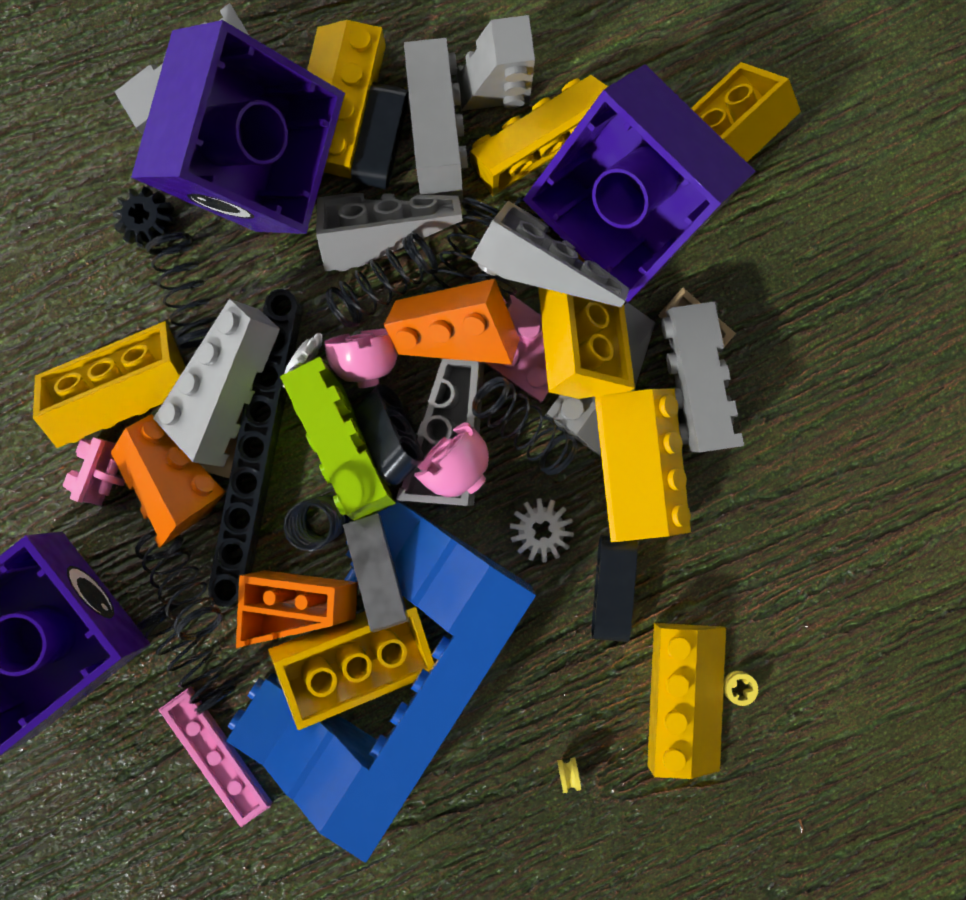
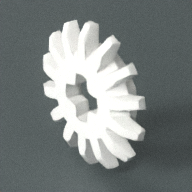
(305, 353)
(527, 533)

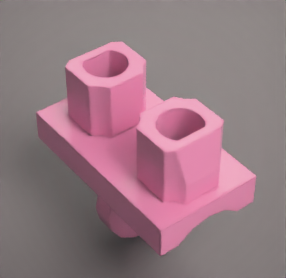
(96, 473)

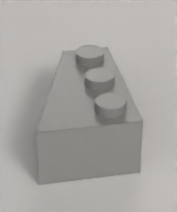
(500, 67)

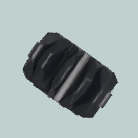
(135, 208)

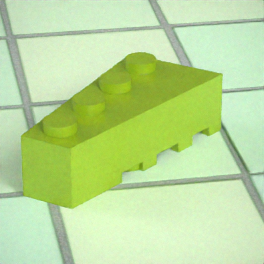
(337, 440)

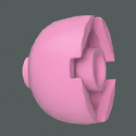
(361, 356)
(455, 463)

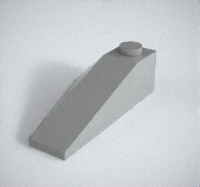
(361, 229)
(524, 253)
(580, 415)

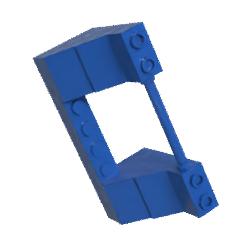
(343, 775)

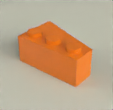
(455, 324)
(167, 482)
(290, 604)

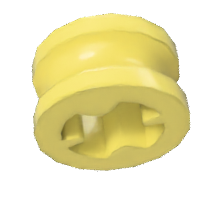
(749, 693)
(569, 775)

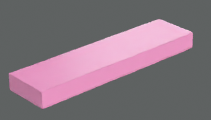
(216, 758)

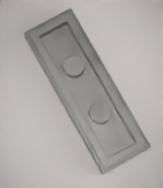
(375, 573)

